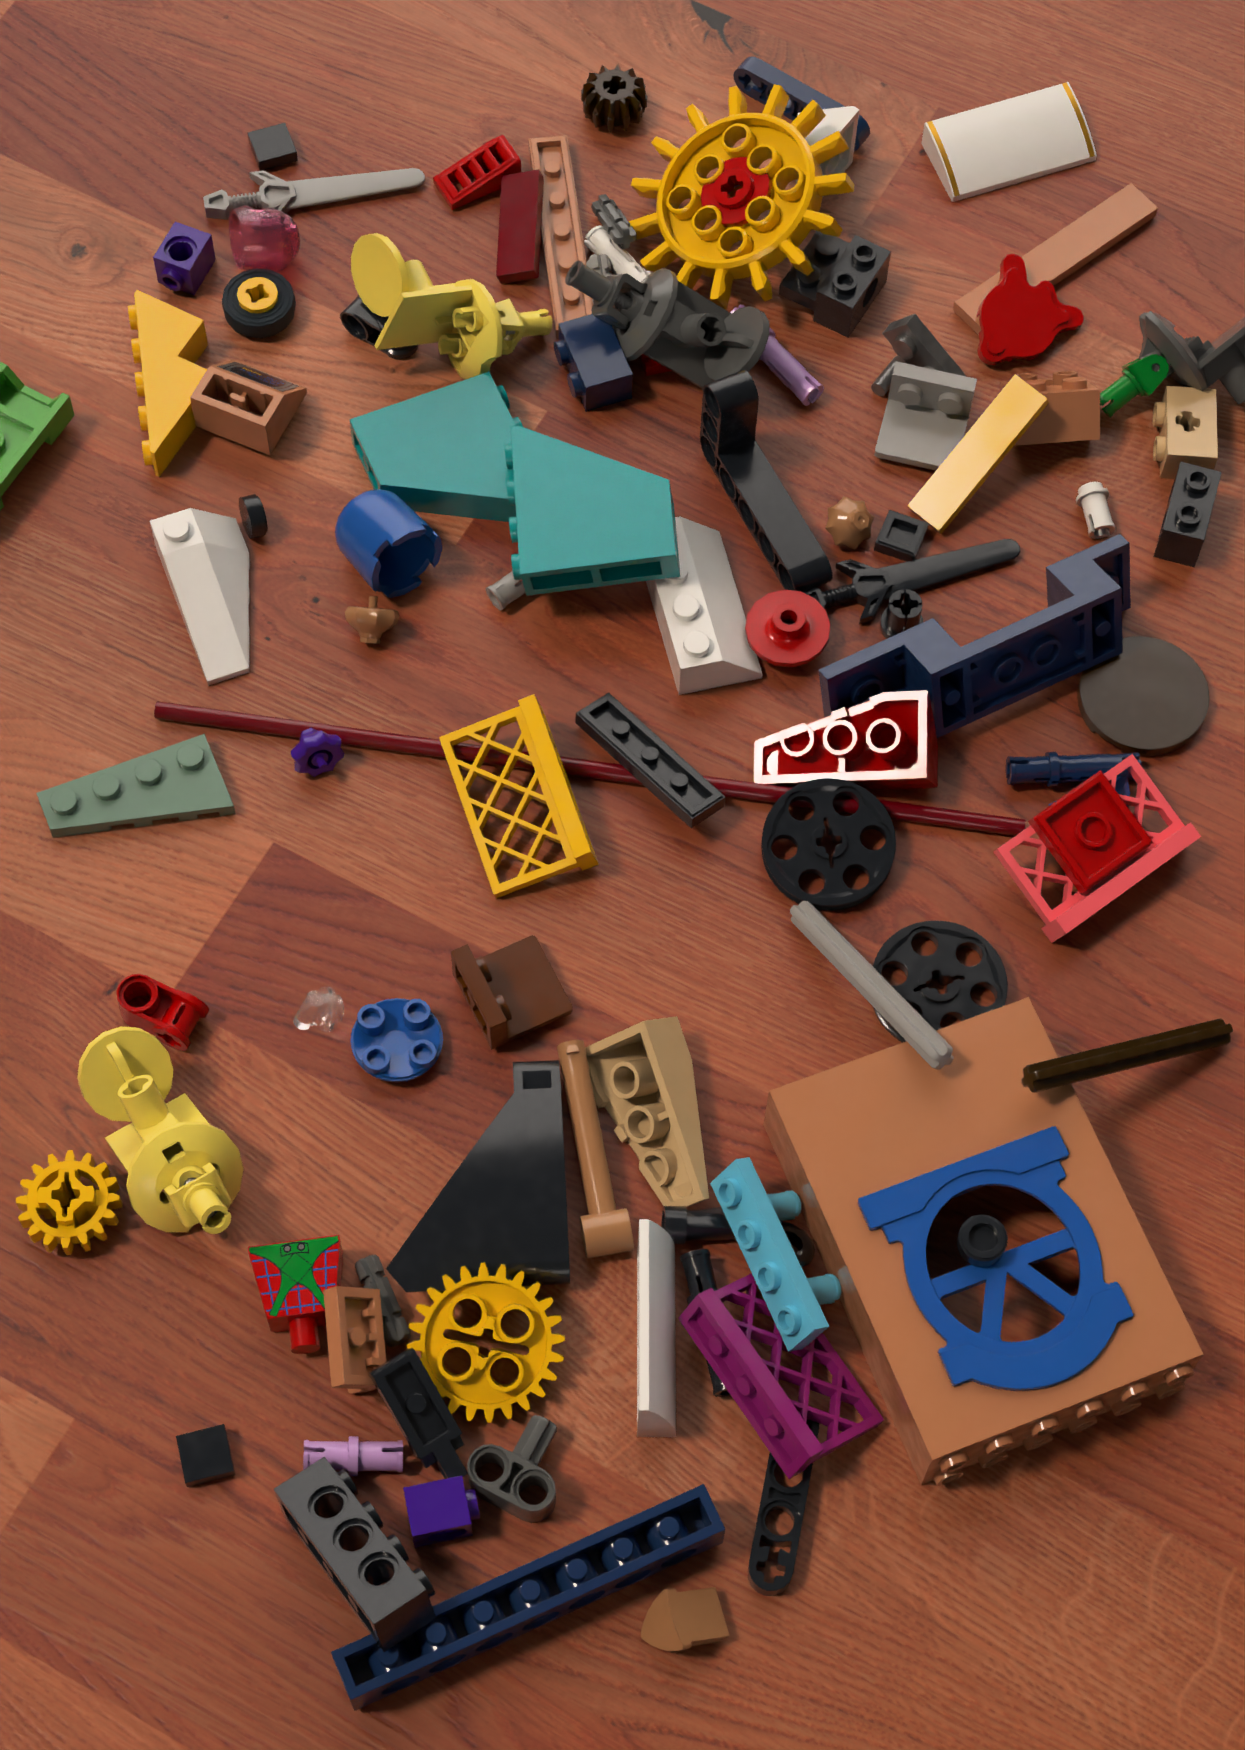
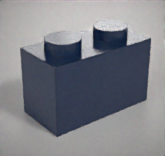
(594, 362)

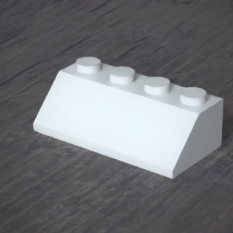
(703, 615)

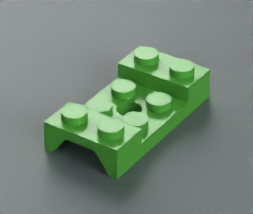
(26, 423)

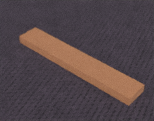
(560, 226)
(1071, 246)

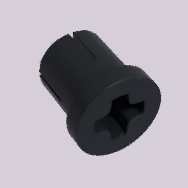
(900, 610)

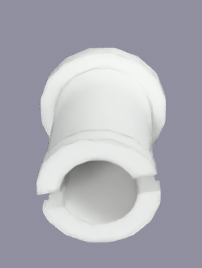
(1093, 500)

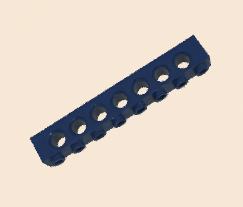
(534, 1595)

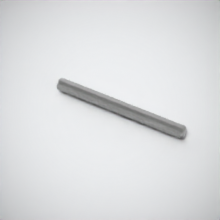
(872, 985)

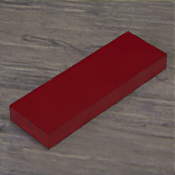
(520, 226)

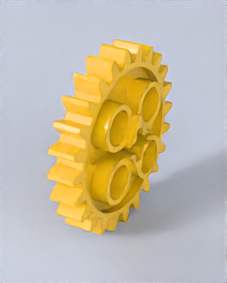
(495, 1296)

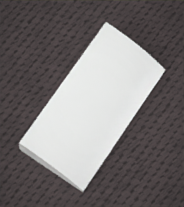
(655, 1332)

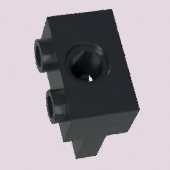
(842, 280)

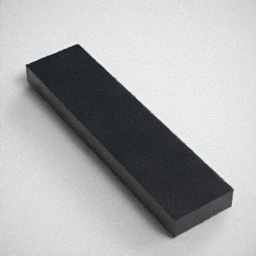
(650, 760)

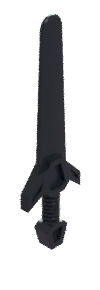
(874, 586)

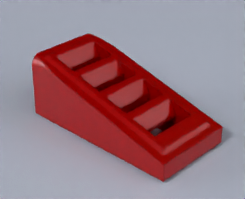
(484, 157)

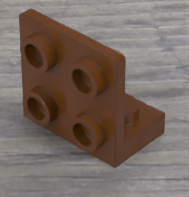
(510, 990)

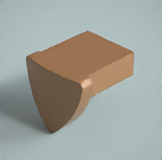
(684, 1620)

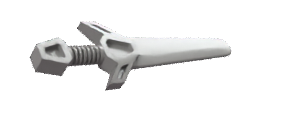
(310, 192)

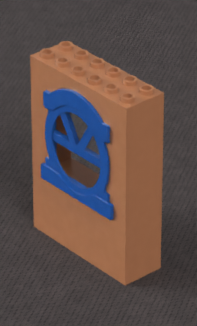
(874, 1163)

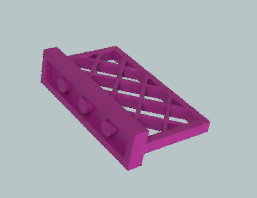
(755, 1381)

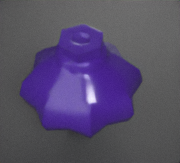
(316, 752)

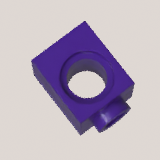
(184, 258)
(440, 1511)

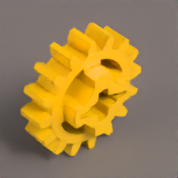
(53, 1189)

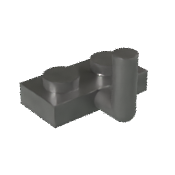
(913, 346)

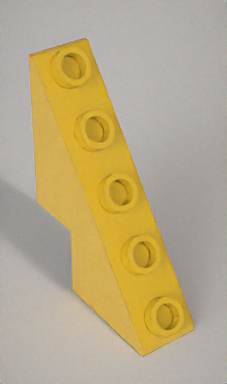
(167, 350)

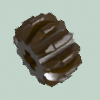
(614, 98)

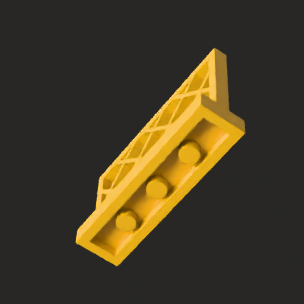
(554, 785)

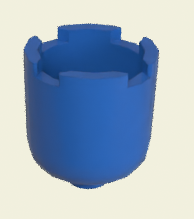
(386, 542)

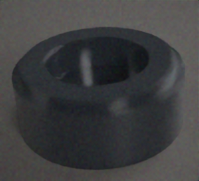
(253, 516)
(982, 1240)

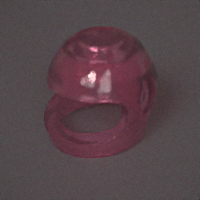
(263, 238)

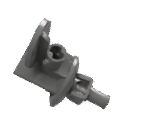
(674, 323)

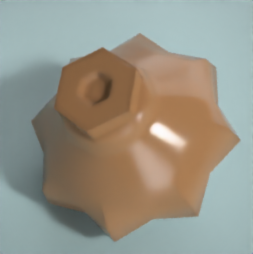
(849, 522)
(371, 621)

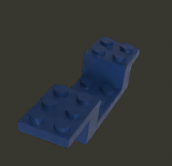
(1006, 665)

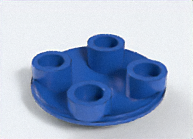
(396, 1039)

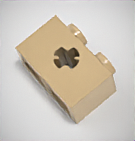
(1185, 429)

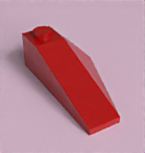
(872, 744)

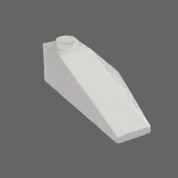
(210, 582)

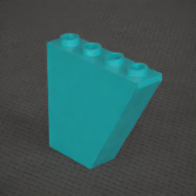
(442, 449)
(585, 517)

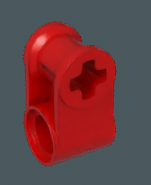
(167, 1015)

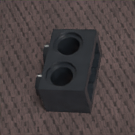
(1187, 514)

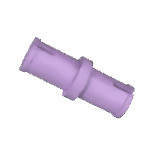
(356, 1455)

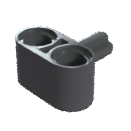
(519, 1472)

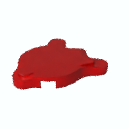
(1021, 318)

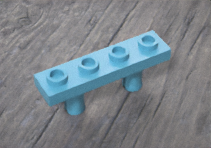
(772, 1261)

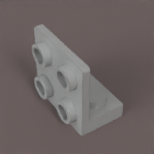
(924, 415)

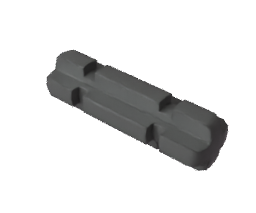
(614, 221)
(371, 1274)

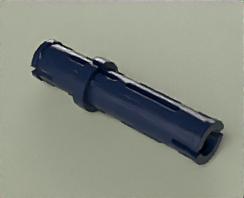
(1061, 768)

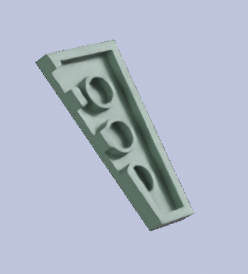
(155, 786)

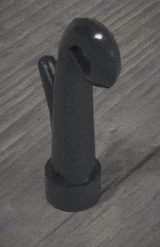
(712, 1225)

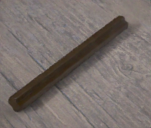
(1126, 1055)

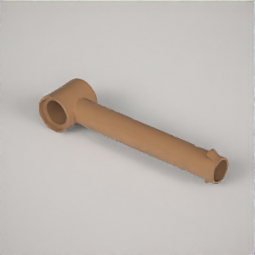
(605, 1227)

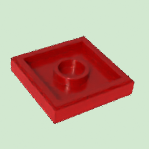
(1090, 832)

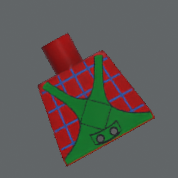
(292, 1285)

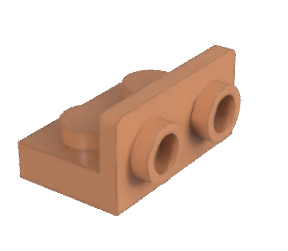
(354, 1336)

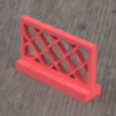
(1079, 907)

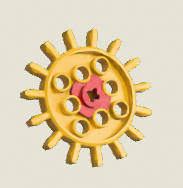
(740, 194)

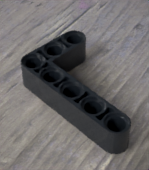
(753, 486)

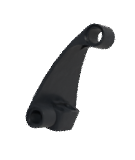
(502, 1199)

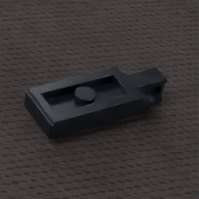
(420, 1412)

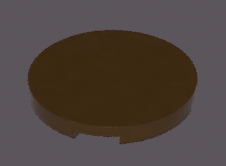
(1145, 697)

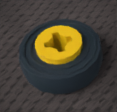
(273, 307)

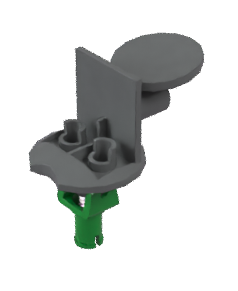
(1185, 360)

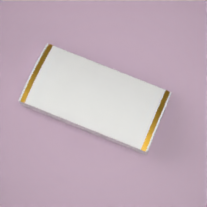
(1009, 142)

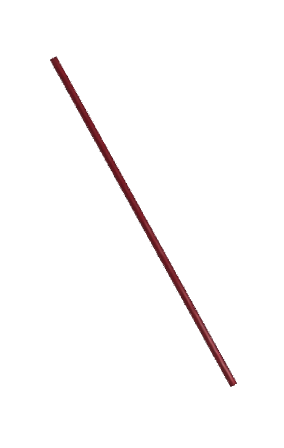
(572, 766)

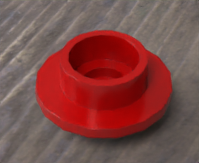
(785, 643)

